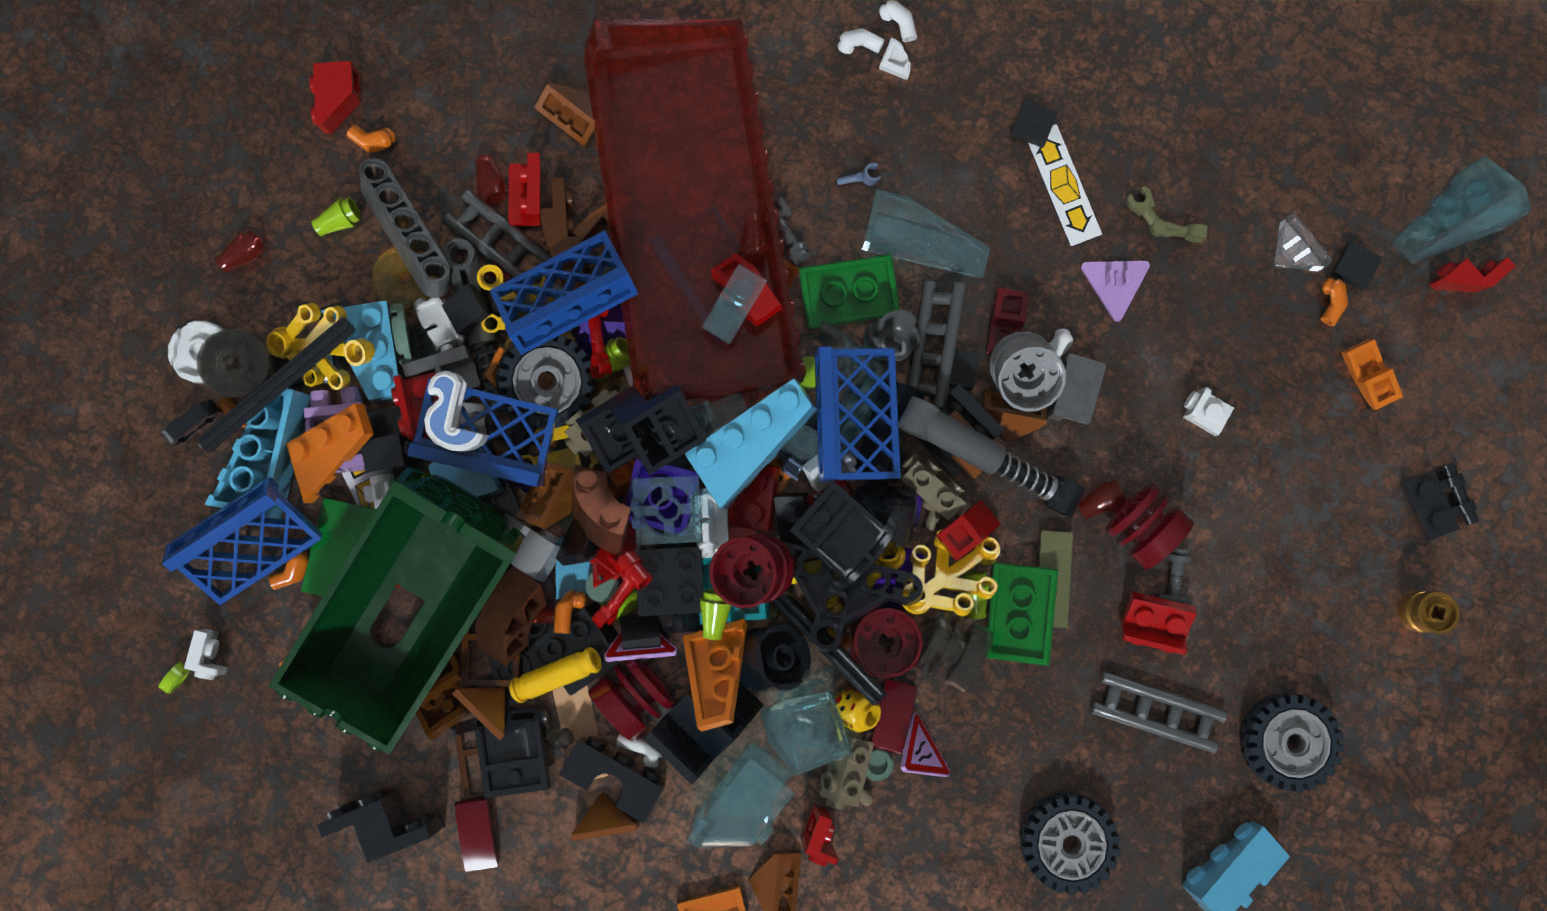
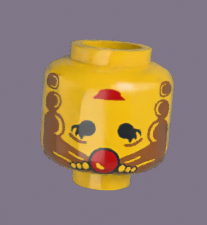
(856, 710)

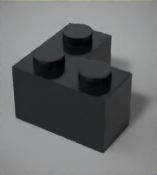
(387, 447)

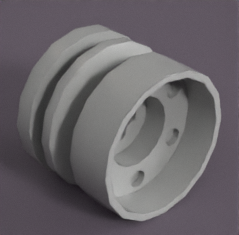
(1038, 383)

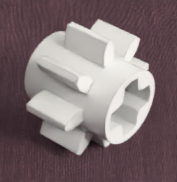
(379, 486)

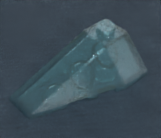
(1475, 205)
(920, 236)

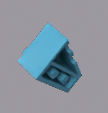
(374, 324)
(1236, 869)

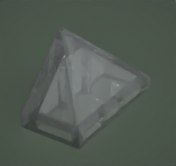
(1299, 247)

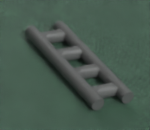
(500, 224)
(948, 329)
(1170, 728)

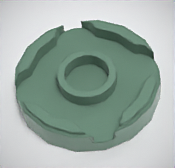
(401, 333)

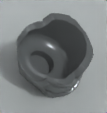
(893, 331)

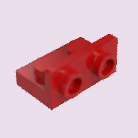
(525, 192)
(410, 396)
(755, 505)
(1157, 623)
(818, 836)

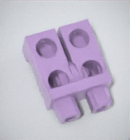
(322, 409)

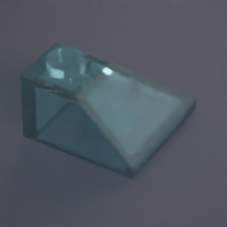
(806, 731)

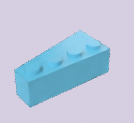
(748, 443)
(263, 451)

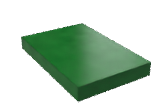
(848, 291)
(341, 528)
(1023, 613)

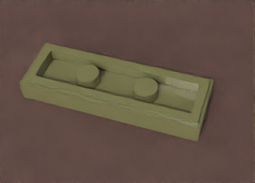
(1056, 553)

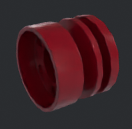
(1152, 529)
(735, 576)
(904, 647)
(626, 701)

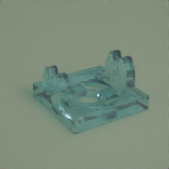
(644, 533)

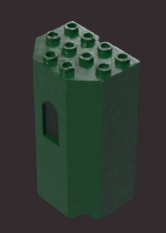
(435, 546)

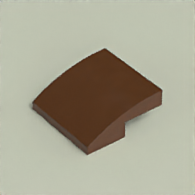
(440, 707)

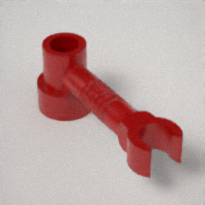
(599, 360)
(633, 576)

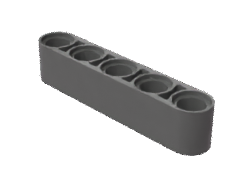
(408, 240)

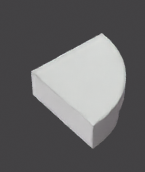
(896, 60)

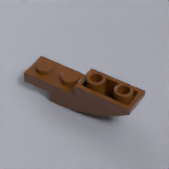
(559, 227)

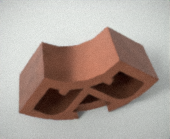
(598, 511)
(509, 615)

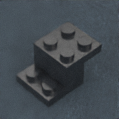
(643, 429)
(689, 748)
(381, 824)

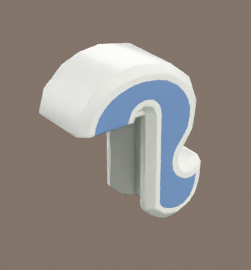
(443, 416)

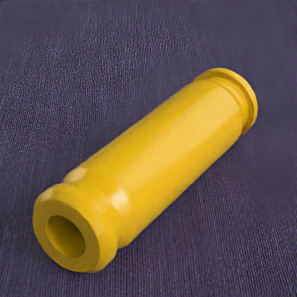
(555, 675)

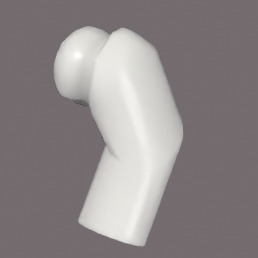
(902, 16)
(859, 37)
(1062, 341)
(641, 745)

